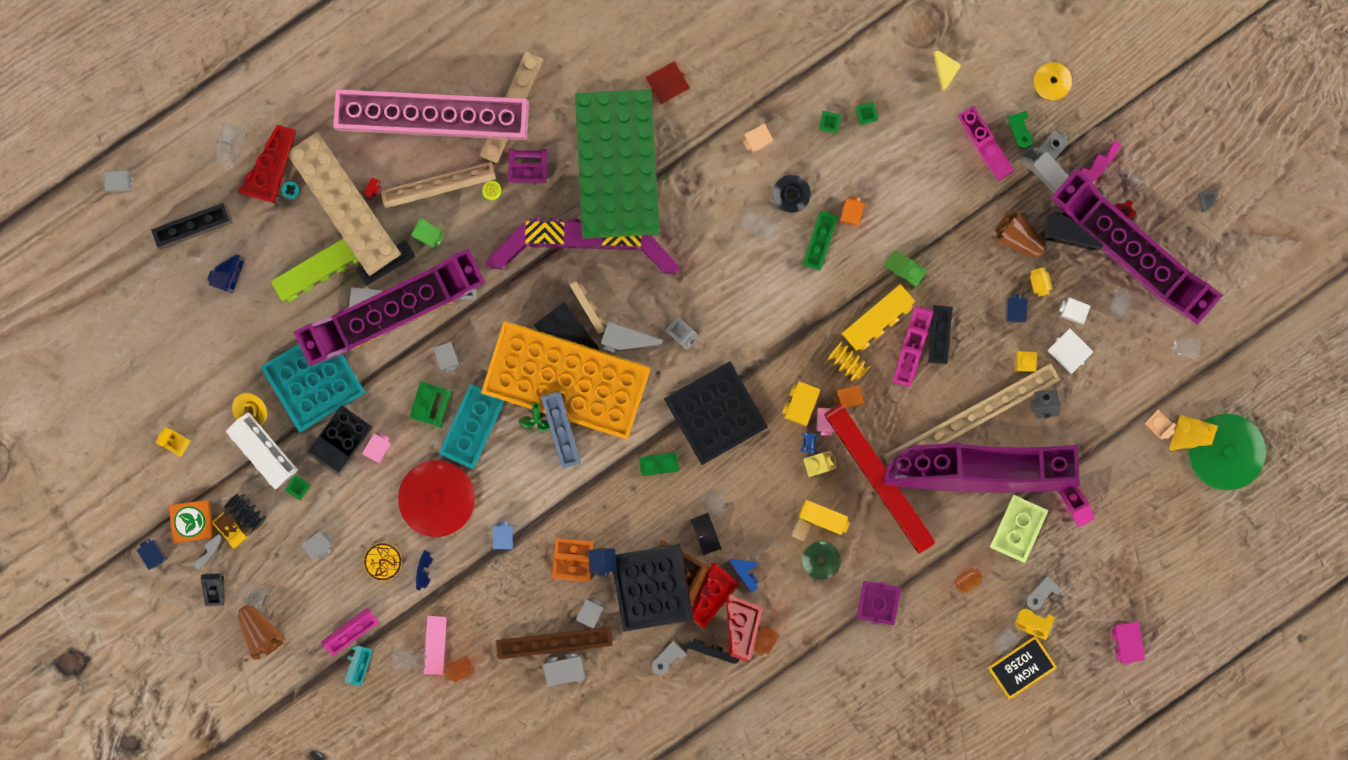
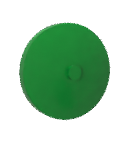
(1234, 455)

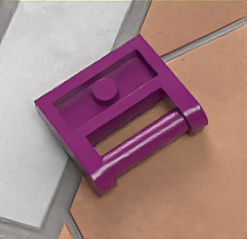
(527, 171)

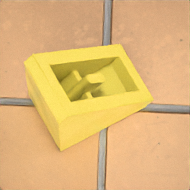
(946, 68)

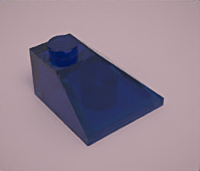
(226, 274)

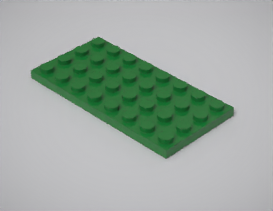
(617, 164)

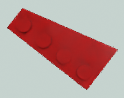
(267, 173)

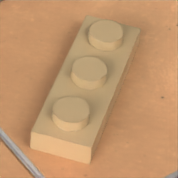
(588, 307)

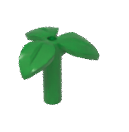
(529, 422)

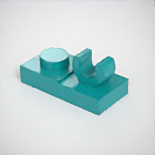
(358, 666)

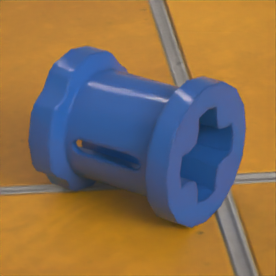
(809, 443)

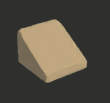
(801, 530)

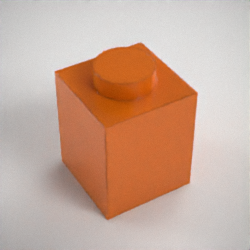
(852, 211)
(849, 397)

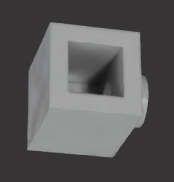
(1055, 144)
(318, 545)

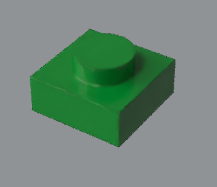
(866, 114)
(829, 122)
(297, 487)

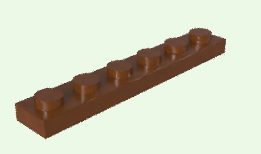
(554, 642)

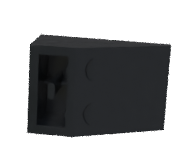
(339, 440)

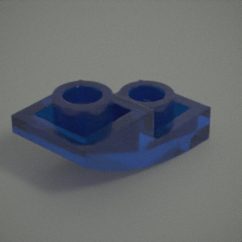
(422, 579)

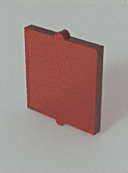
(667, 82)

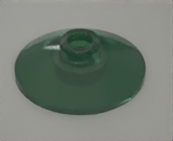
(829, 567)

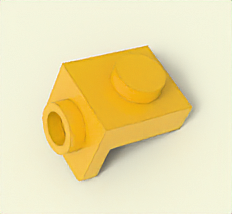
(172, 441)

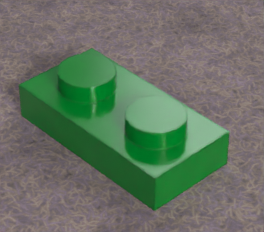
(658, 464)

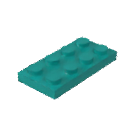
(471, 427)

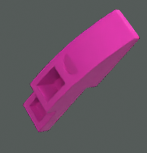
(985, 143)

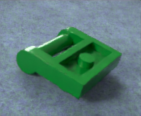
(424, 404)

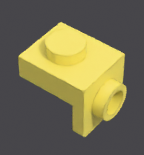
(820, 463)

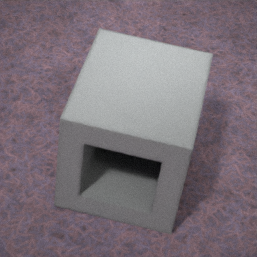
(118, 181)
(446, 357)
(590, 612)

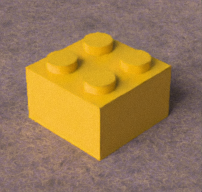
(801, 403)

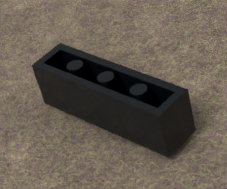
(191, 226)

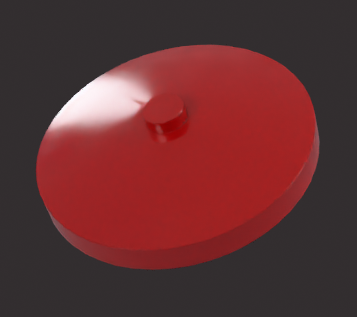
(436, 498)

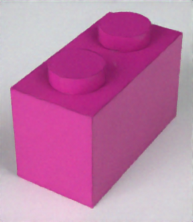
(1128, 642)

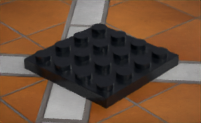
(715, 413)
(652, 588)

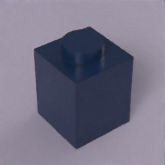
(1016, 309)
(151, 553)
(602, 561)

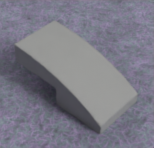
(212, 548)

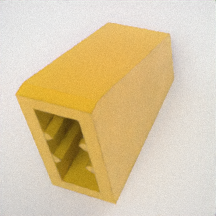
(823, 517)

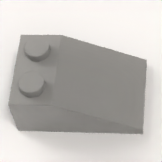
(624, 339)

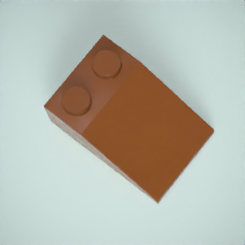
(695, 573)

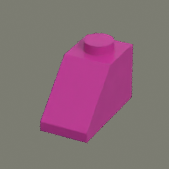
(1076, 505)

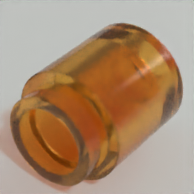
(968, 580)

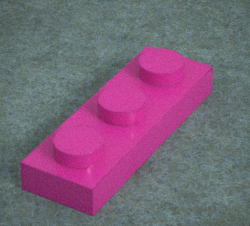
(350, 632)

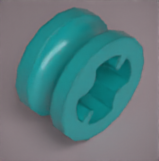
(285, 189)

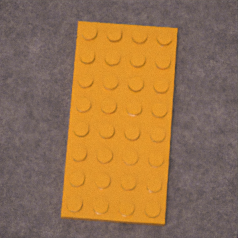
(594, 385)

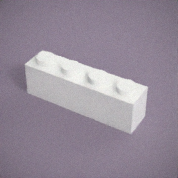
(261, 450)

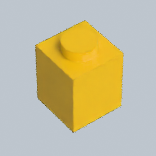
(1025, 361)

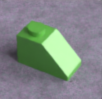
(427, 234)
(905, 268)

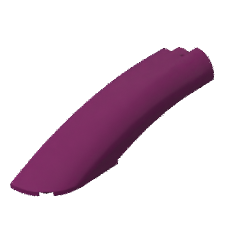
(985, 468)

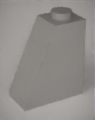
(1044, 167)

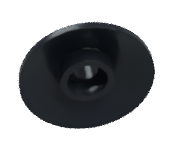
(798, 186)

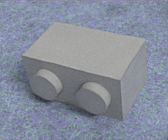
(564, 670)

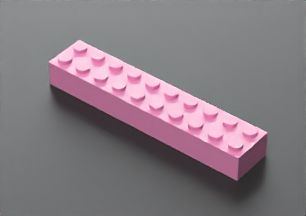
(431, 114)

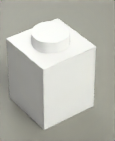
(1074, 310)

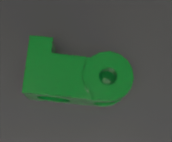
(1019, 131)

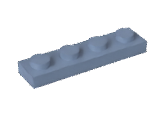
(561, 429)

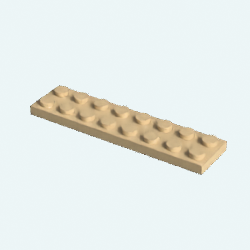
(343, 203)

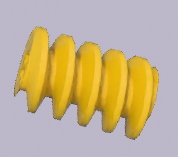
(848, 362)

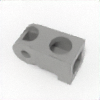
(1040, 592)
(667, 656)

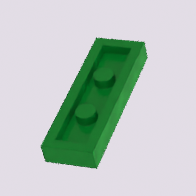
(820, 240)

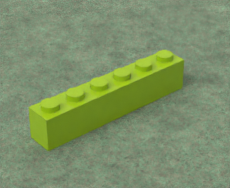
(314, 270)

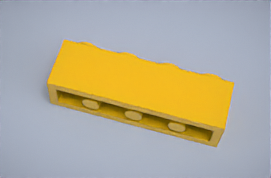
(878, 317)

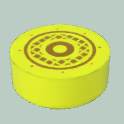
(491, 190)

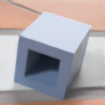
(502, 536)

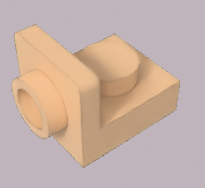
(1160, 425)

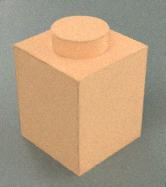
(757, 138)

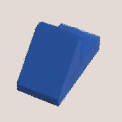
(742, 568)

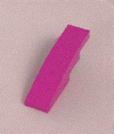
(1101, 162)
(912, 346)

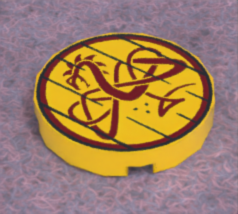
(382, 561)

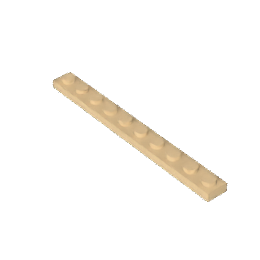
(982, 411)

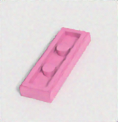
(435, 645)

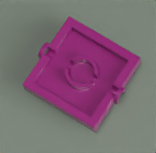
(878, 603)

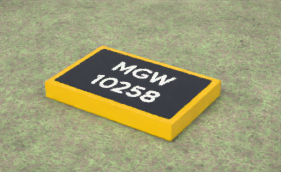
(1022, 667)

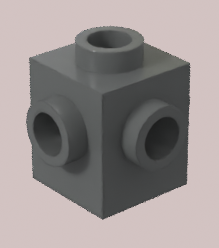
(1045, 404)

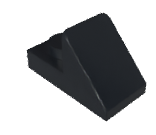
(213, 589)

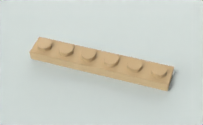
(519, 89)
(438, 185)

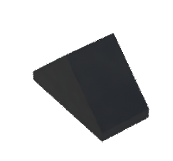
(706, 534)

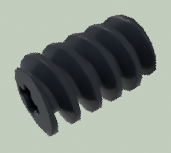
(245, 512)

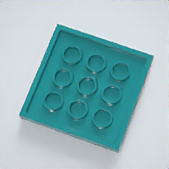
(311, 391)

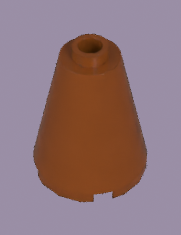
(1019, 235)
(258, 632)

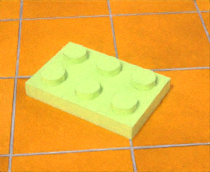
(1018, 528)

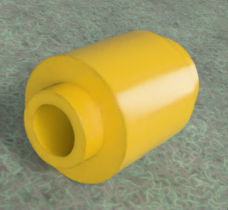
(1040, 282)

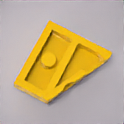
(1192, 433)

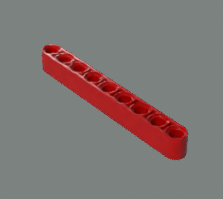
(875, 474)

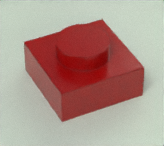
(373, 188)

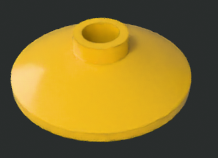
(1047, 89)
(243, 403)

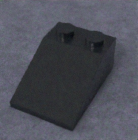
(1067, 232)
(565, 325)

